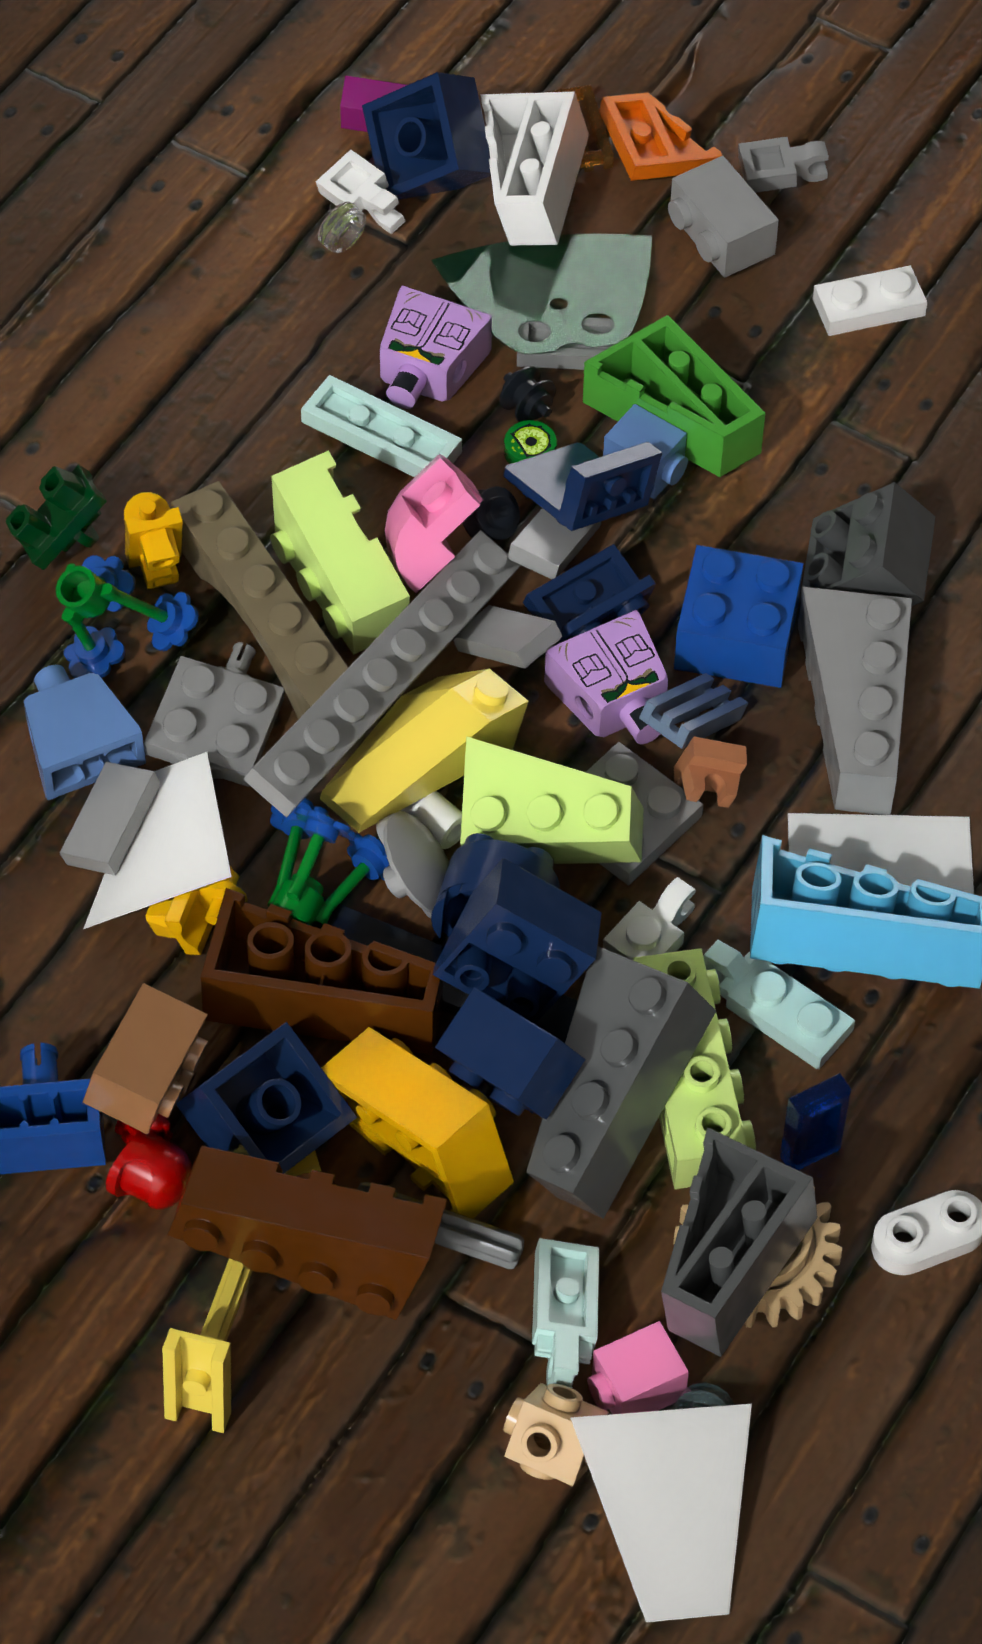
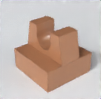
(712, 768)

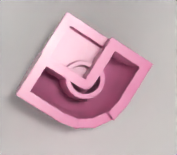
(424, 516)

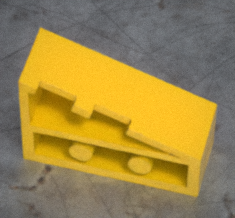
(424, 1118)

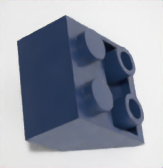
(520, 941)

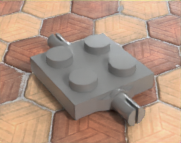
(216, 714)

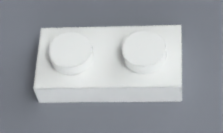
(869, 300)

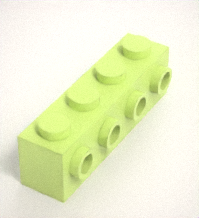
(707, 1088)

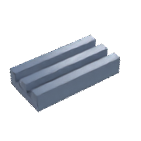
(685, 704)

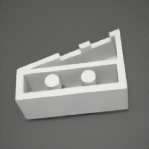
(534, 161)

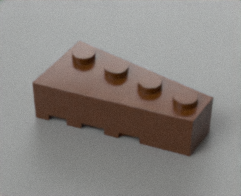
(317, 980)
(309, 1229)

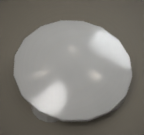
(414, 859)

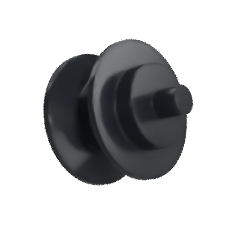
(527, 394)
(496, 516)

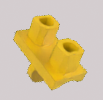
(153, 538)
(191, 914)

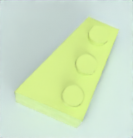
(333, 555)
(549, 807)

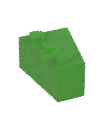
(683, 386)

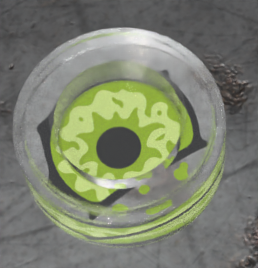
(342, 227)

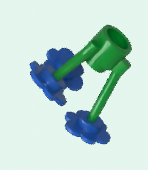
(106, 586)
(303, 893)

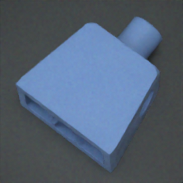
(78, 729)

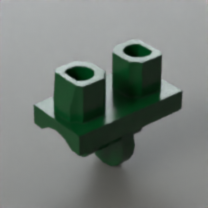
(62, 519)

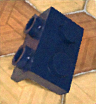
(591, 594)

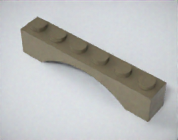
(239, 566)

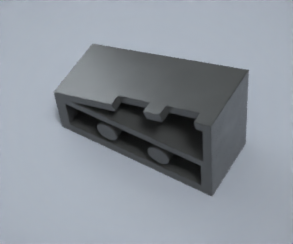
(734, 1240)

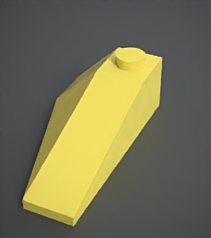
(423, 744)

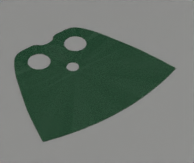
(519, 281)

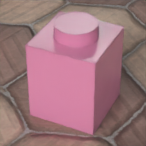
(638, 1372)

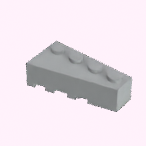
(858, 683)

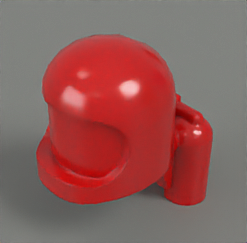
(149, 1166)

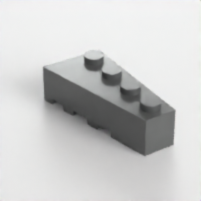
(636, 1043)

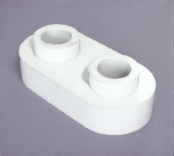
(934, 1233)

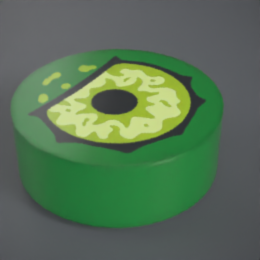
(528, 440)

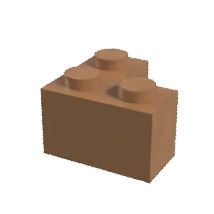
(148, 1060)

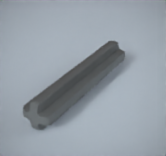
(473, 1236)

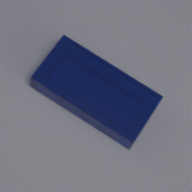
(815, 1122)

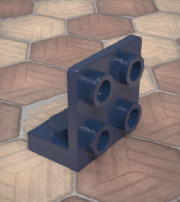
(587, 488)

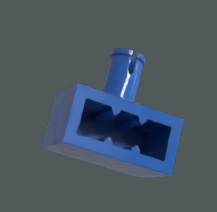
(46, 1120)

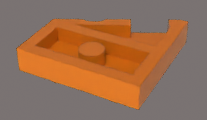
(651, 138)

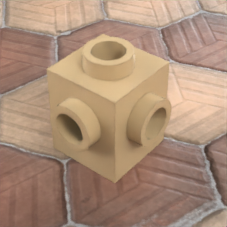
(544, 1433)

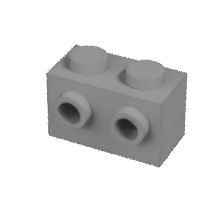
(723, 216)

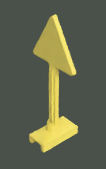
(200, 1365)

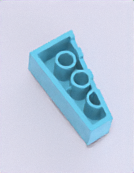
(862, 920)

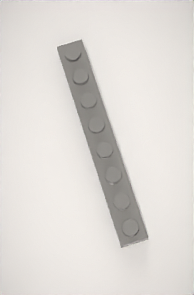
(380, 674)

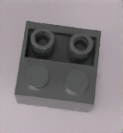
(872, 546)

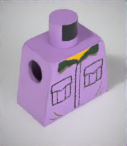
(431, 347)
(608, 676)

